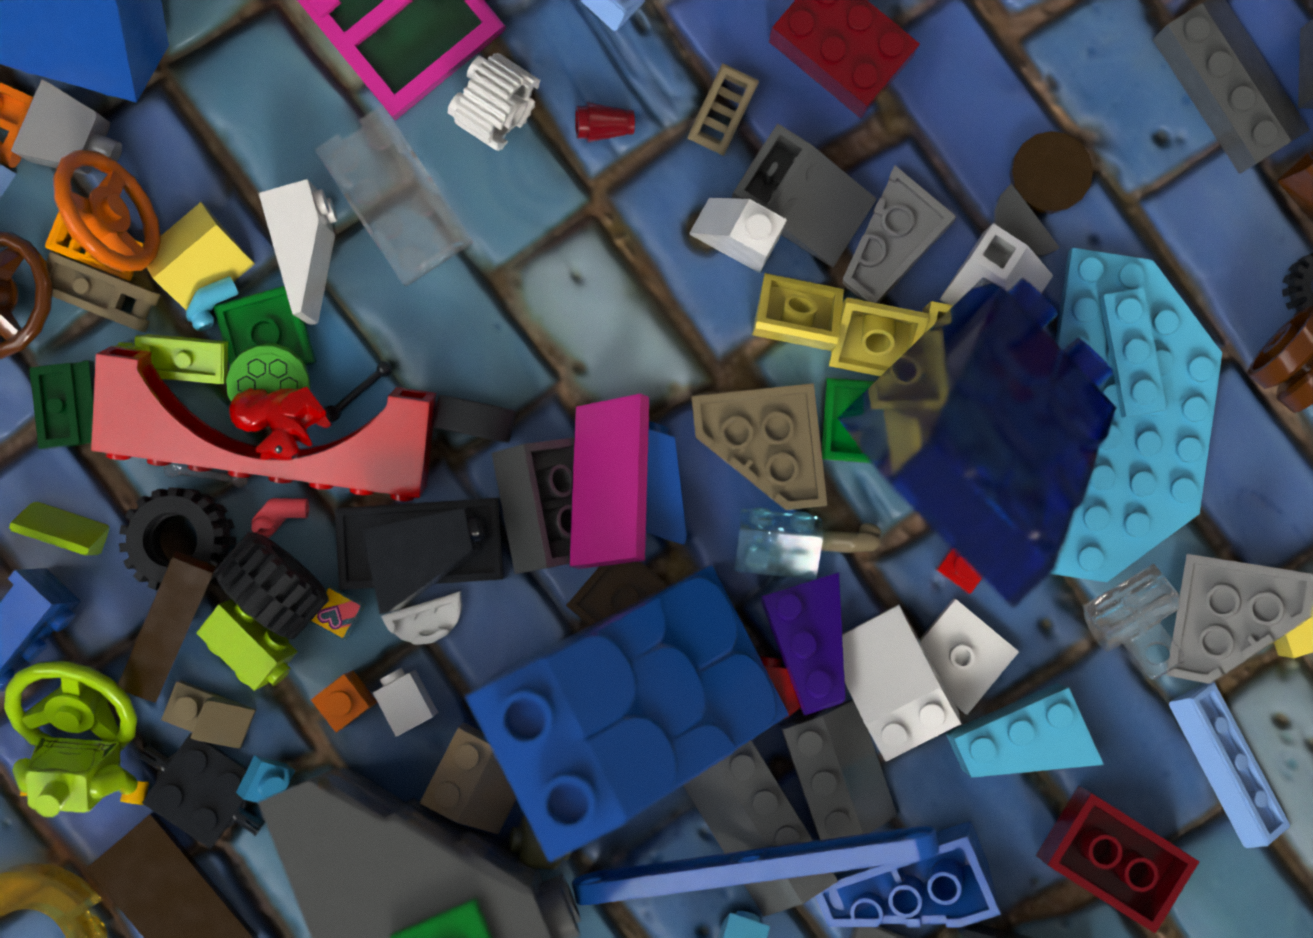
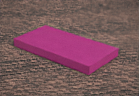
(610, 482)

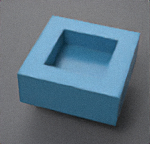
(264, 779)

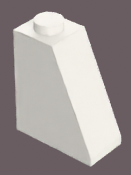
(739, 230)

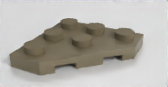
(768, 440)

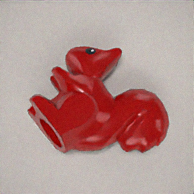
(285, 412)

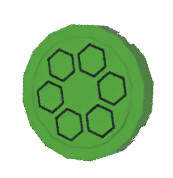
(268, 368)

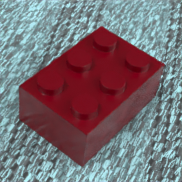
(844, 48)
(1117, 859)

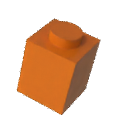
(344, 701)

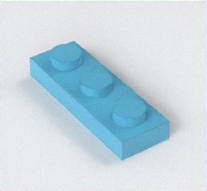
(1132, 352)

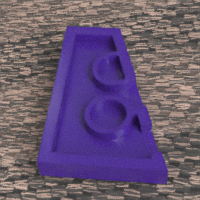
(810, 640)

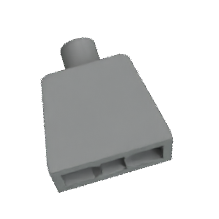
(60, 125)

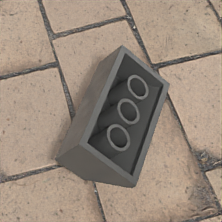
(1230, 83)
(752, 812)

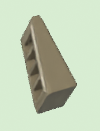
(736, 77)

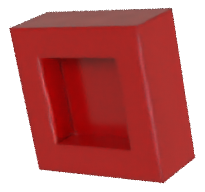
(958, 571)

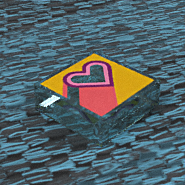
(339, 613)

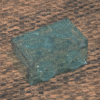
(779, 543)

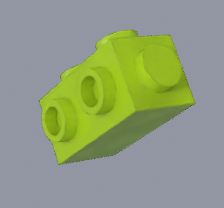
(247, 646)

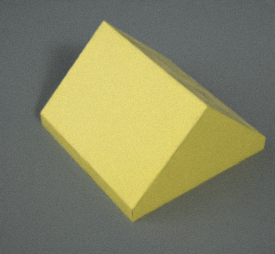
(195, 255)
(799, 312)
(875, 336)

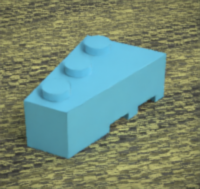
(1026, 736)

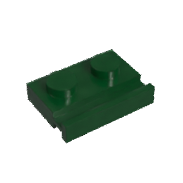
(63, 403)

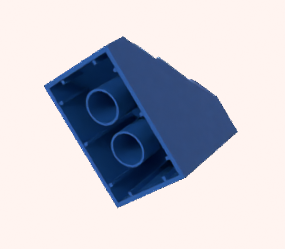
(626, 710)

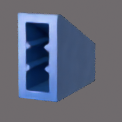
(664, 494)

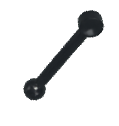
(333, 412)

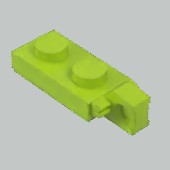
(184, 357)

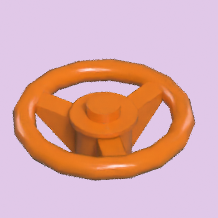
(103, 217)

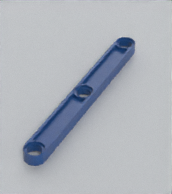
(757, 865)

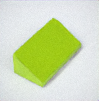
(61, 528)

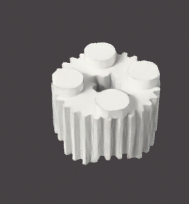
(494, 99)

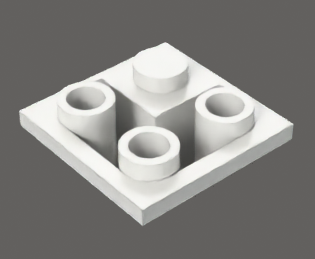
(999, 259)

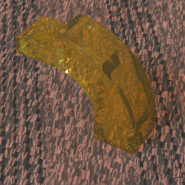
(54, 893)

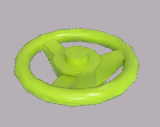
(72, 707)

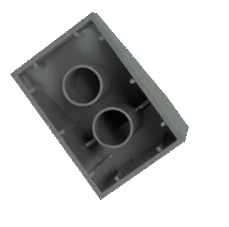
(380, 864)

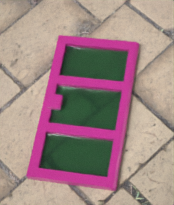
(405, 44)

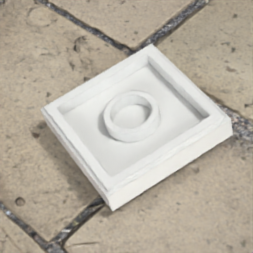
(966, 654)

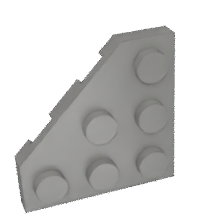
(1234, 613)

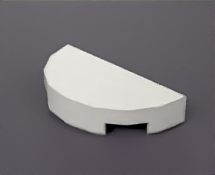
(427, 620)

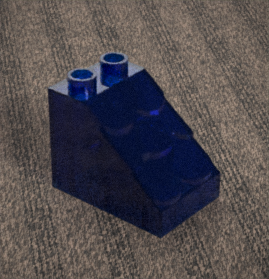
(990, 432)

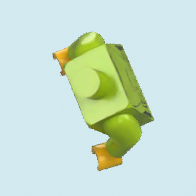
(75, 776)

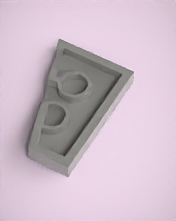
(897, 237)

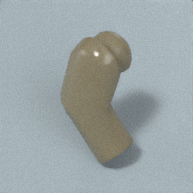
(849, 542)

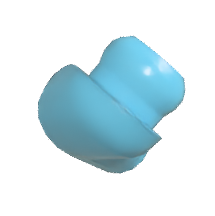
(204, 301)

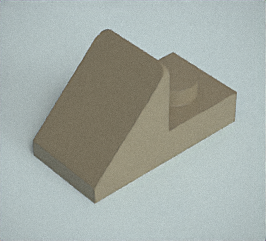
(208, 715)

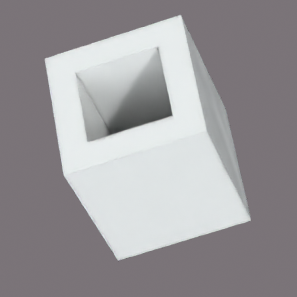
(404, 701)

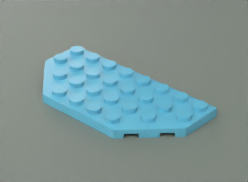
(1150, 463)

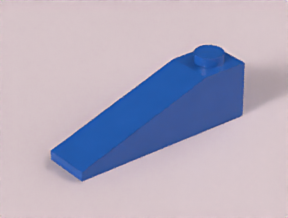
(943, 889)

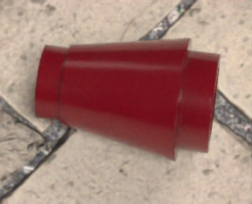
(603, 122)

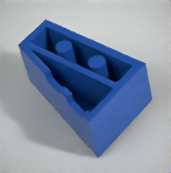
(29, 615)

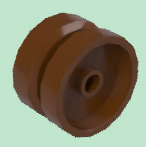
(1288, 362)

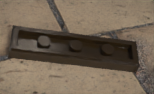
(166, 626)

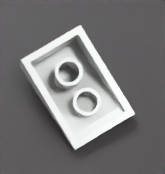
(303, 243)
(895, 684)

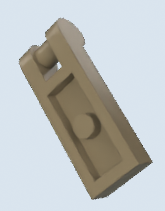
(100, 292)

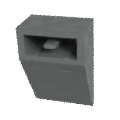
(807, 190)

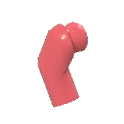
(276, 511)

